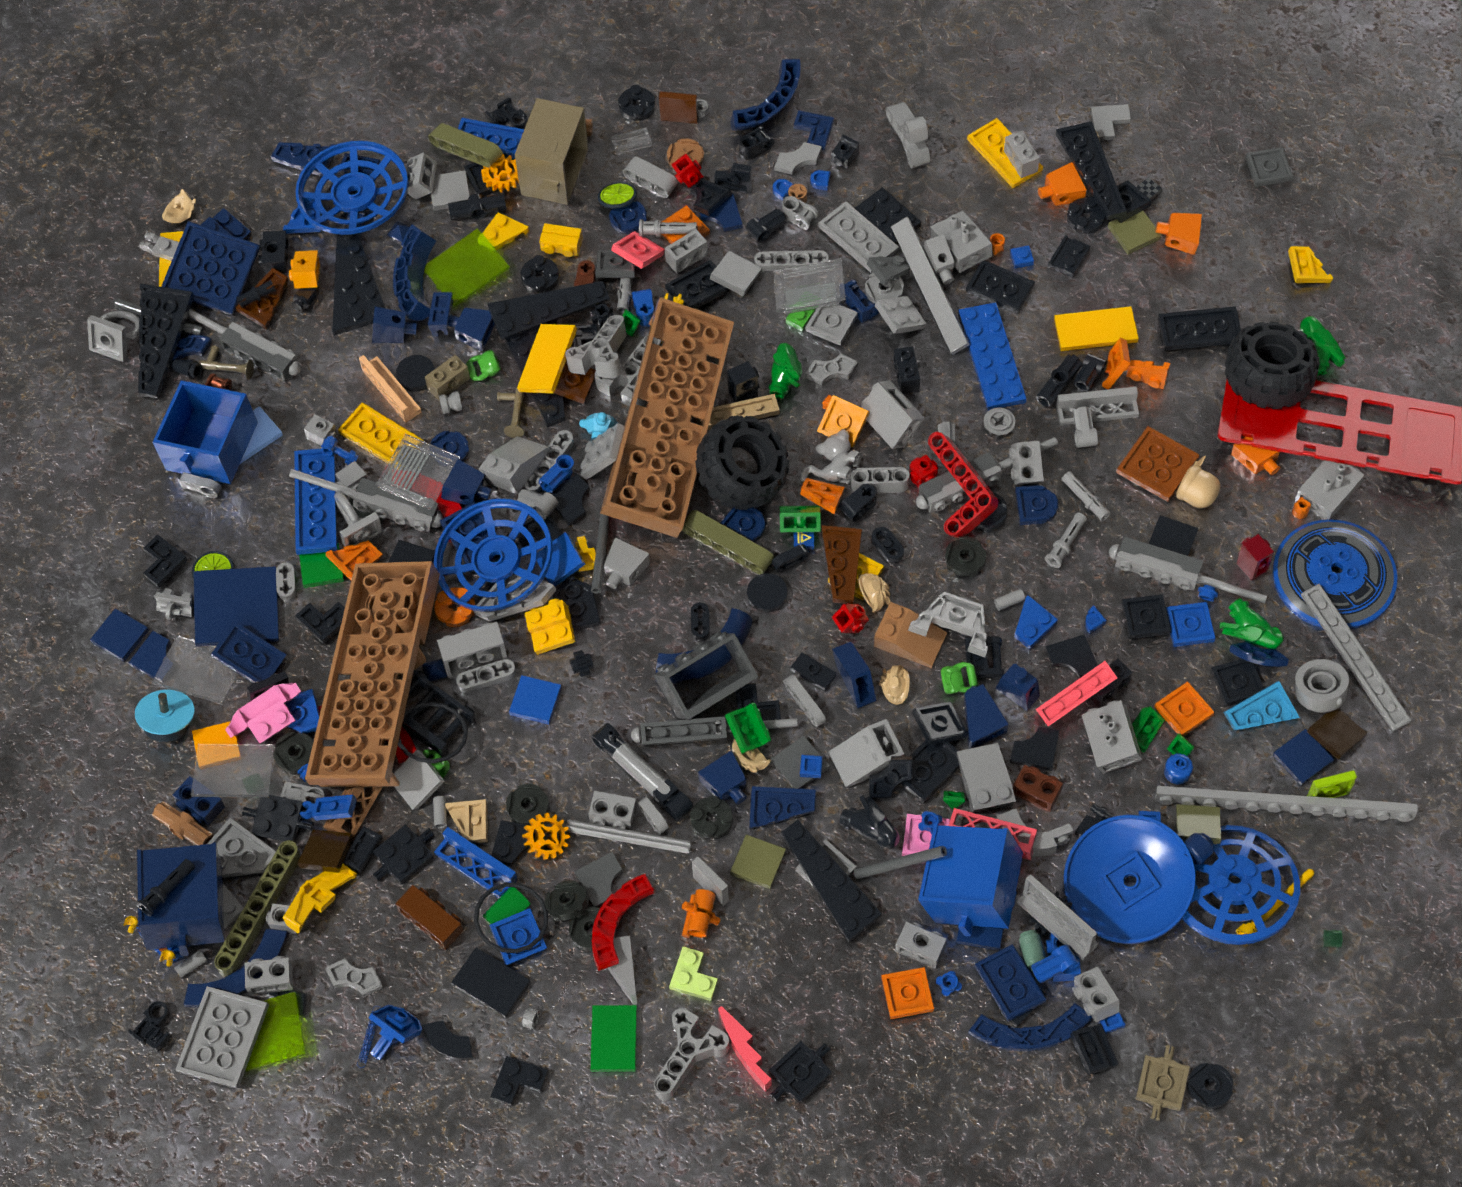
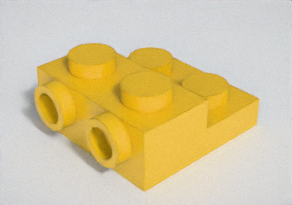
(550, 626)

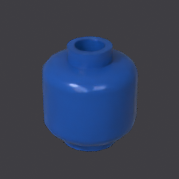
(1178, 769)

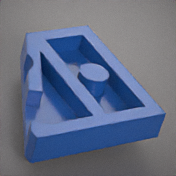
(298, 223)
(1033, 623)

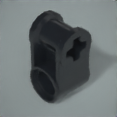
(754, 143)
(859, 502)

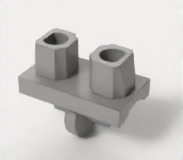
(174, 605)

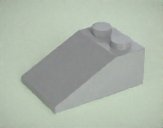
(513, 464)
(985, 778)

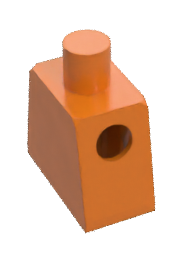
(1063, 185)
(1181, 231)
(1256, 458)

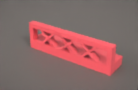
(1076, 693)
(1026, 848)

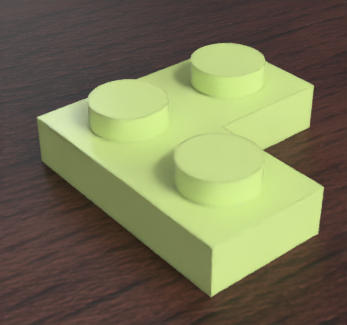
(688, 980)

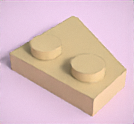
(470, 819)

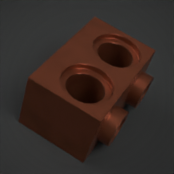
(1034, 792)

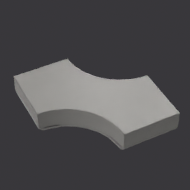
(791, 161)
(822, 371)
(363, 980)

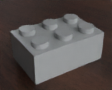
(471, 649)

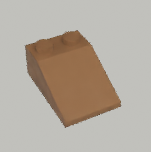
(896, 639)

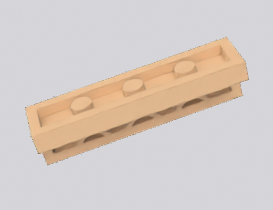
(390, 388)

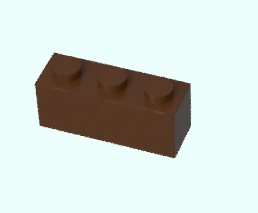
(429, 916)

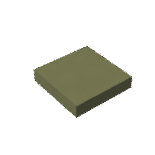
(1134, 232)
(1198, 819)
(758, 861)

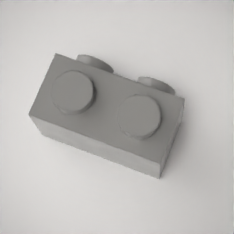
(420, 175)

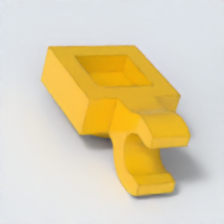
(586, 553)

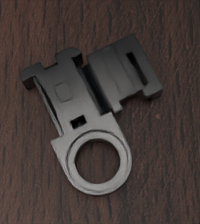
(508, 112)
(148, 1029)

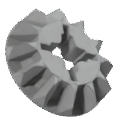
(998, 414)

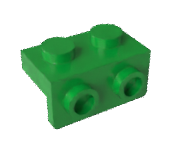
(748, 728)

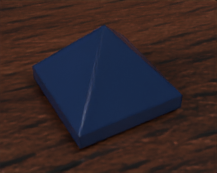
(398, 231)
(434, 670)

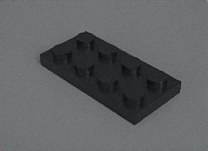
(1199, 328)

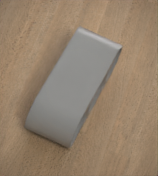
(650, 177)
(888, 474)

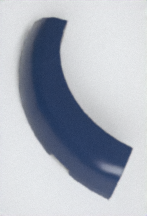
(774, 103)
(409, 273)
(737, 623)

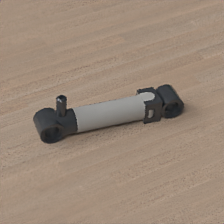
(663, 791)

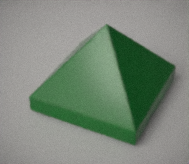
(631, 322)
(1180, 745)
(953, 798)

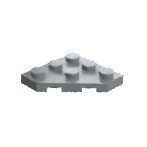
(535, 599)
(241, 851)

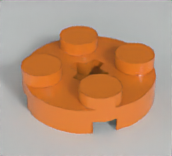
(447, 615)

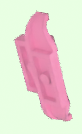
(266, 713)

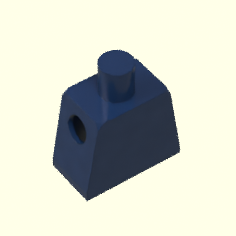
(390, 326)
(473, 327)
(465, 484)
(1017, 686)
(724, 778)

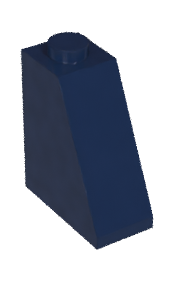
(855, 674)
(982, 717)

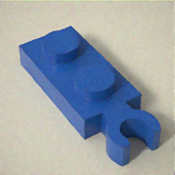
(330, 807)

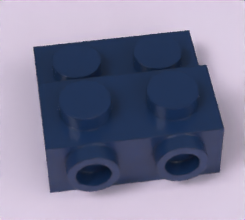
(227, 224)

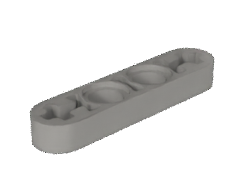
(790, 256)
(548, 462)

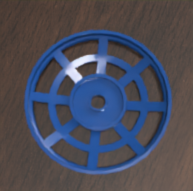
(352, 182)
(487, 549)
(1244, 891)

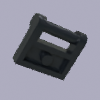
(980, 662)

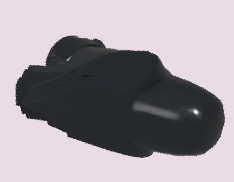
(870, 823)

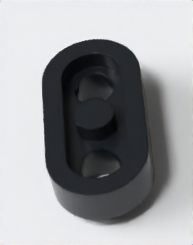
(887, 546)

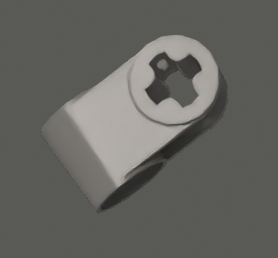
(800, 214)

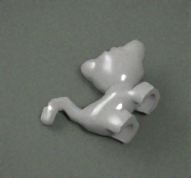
(836, 450)

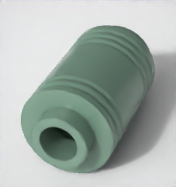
(1031, 947)

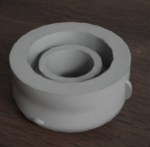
(1322, 674)

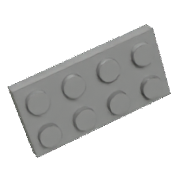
(857, 235)

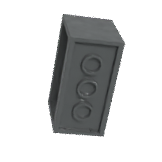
(716, 693)

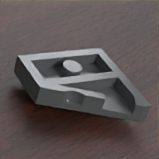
(888, 268)

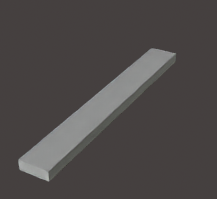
(930, 286)
(1356, 658)

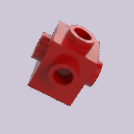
(690, 173)
(922, 470)
(850, 618)

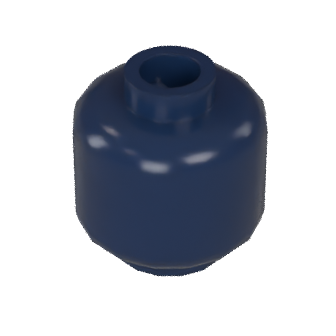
(1200, 847)

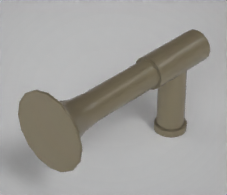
(210, 364)
(514, 429)

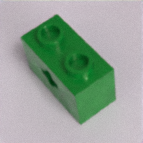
(800, 519)

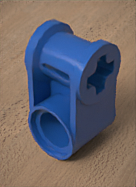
(644, 306)

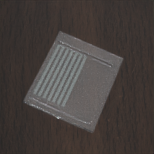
(809, 286)
(417, 471)

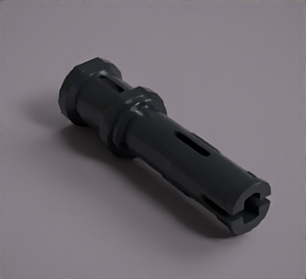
(159, 893)

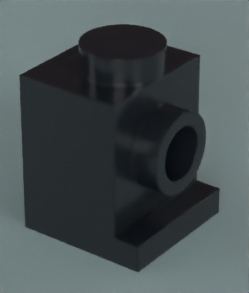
(845, 151)

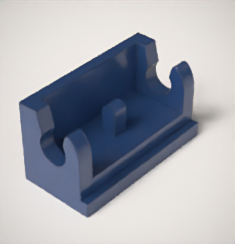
(857, 301)
(440, 312)

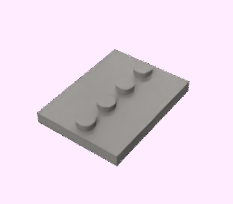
(222, 1037)

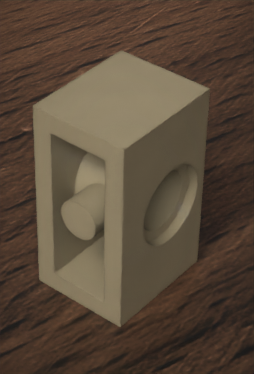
(447, 377)

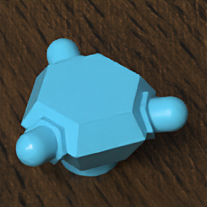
(597, 423)

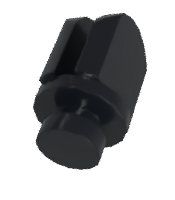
(304, 298)

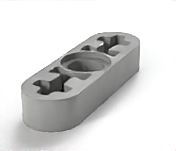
(502, 676)
(804, 701)

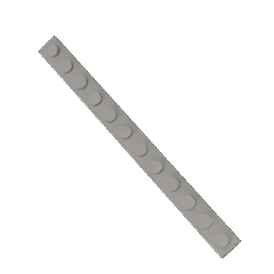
(1293, 803)

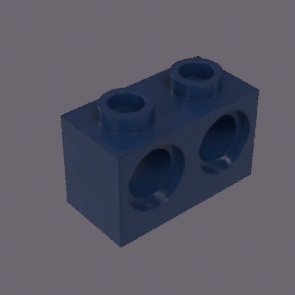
(195, 804)

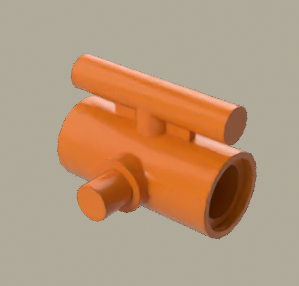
(699, 914)

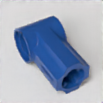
(557, 474)
(1060, 961)

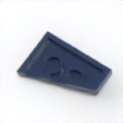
(298, 155)
(779, 804)

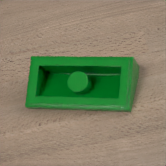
(1146, 726)
(507, 905)

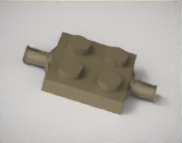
(1162, 1083)

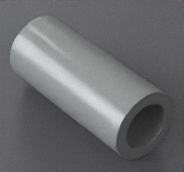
(1009, 599)
(440, 814)
(190, 964)

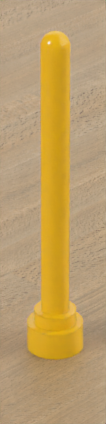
(1249, 928)

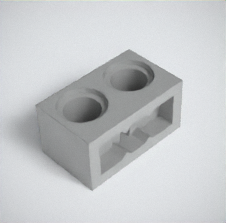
(1021, 154)
(686, 251)
(1032, 462)
(614, 805)
(268, 981)
(1099, 993)

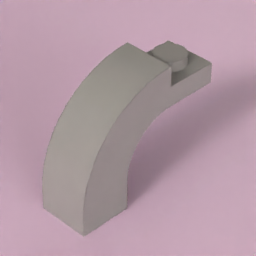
(1045, 842)

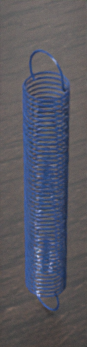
(368, 1035)

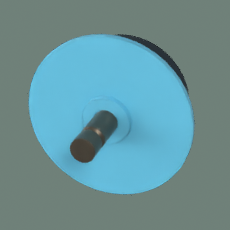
(164, 714)

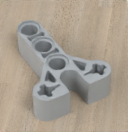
(911, 132)
(600, 350)
(632, 365)
(702, 1048)

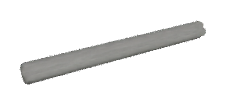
(628, 836)

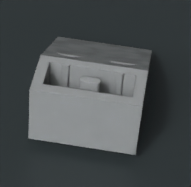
(865, 753)

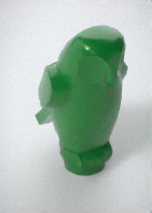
(1324, 342)
(785, 370)
(1251, 626)

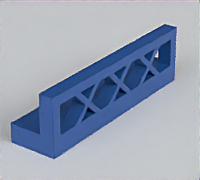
(477, 855)

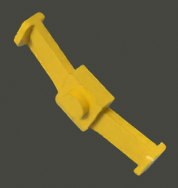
(315, 895)

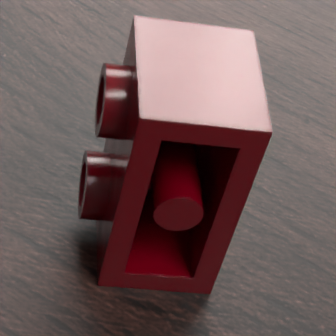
(1255, 556)

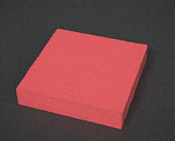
(638, 250)

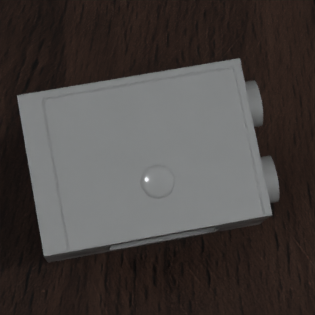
(964, 240)
(891, 414)
(1330, 487)
(1111, 736)

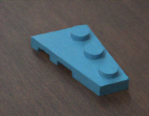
(1262, 708)

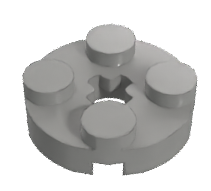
(874, 292)

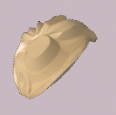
(179, 208)
(874, 591)
(895, 684)
(751, 760)

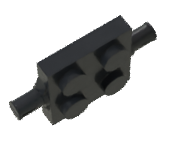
(277, 818)
(403, 854)
(800, 1072)

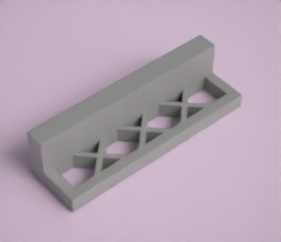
(1097, 401)

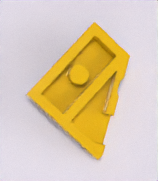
(503, 230)
(1306, 266)

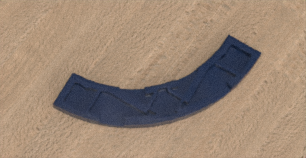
(270, 947)
(1030, 1037)

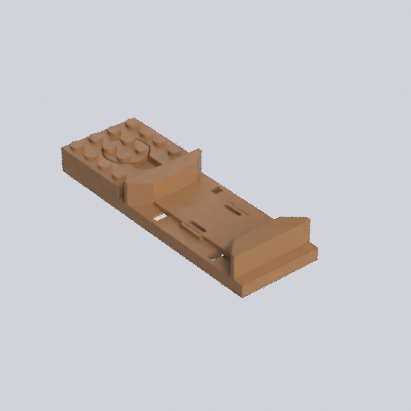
(659, 442)
(376, 643)

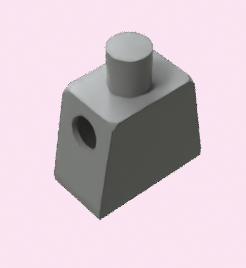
(940, 258)
(624, 563)

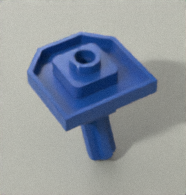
(396, 1026)

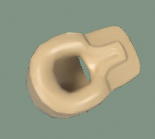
(1198, 486)

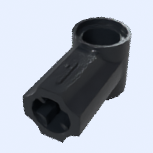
(761, 228)
(1091, 368)

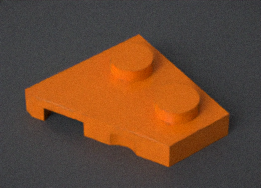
(1117, 362)
(1149, 373)
(822, 493)
(353, 554)

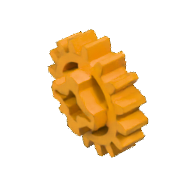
(501, 173)
(539, 830)

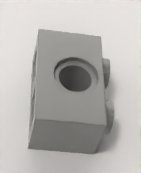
(927, 954)

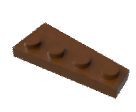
(842, 559)

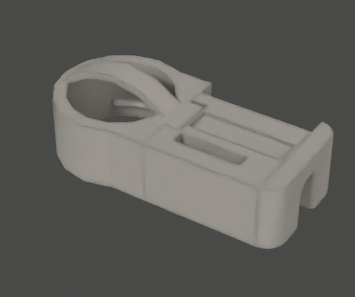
(199, 484)
(300, 792)

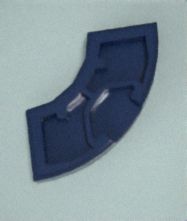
(192, 346)
(1258, 655)

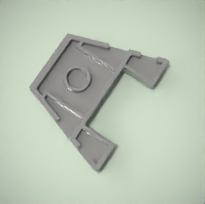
(958, 615)

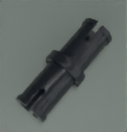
(256, 293)

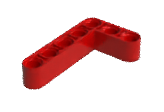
(966, 481)

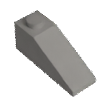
(624, 971)

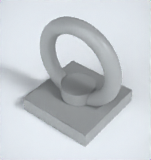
(111, 338)
(358, 528)

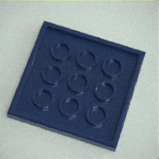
(211, 267)
(237, 596)

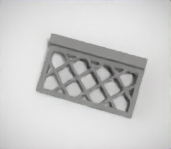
(1057, 918)

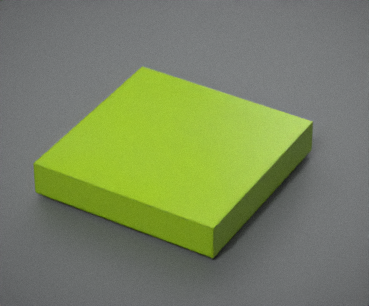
(1333, 786)

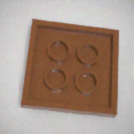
(1157, 463)

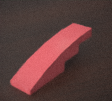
(740, 1041)

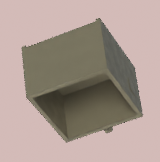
(552, 151)

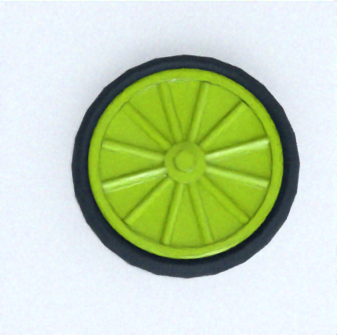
(617, 195)
(212, 561)

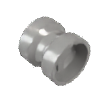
(452, 402)

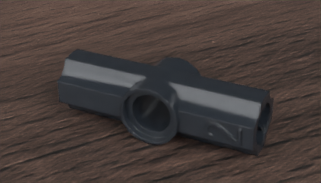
(477, 206)
(1053, 388)

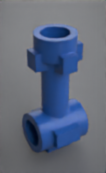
(330, 446)

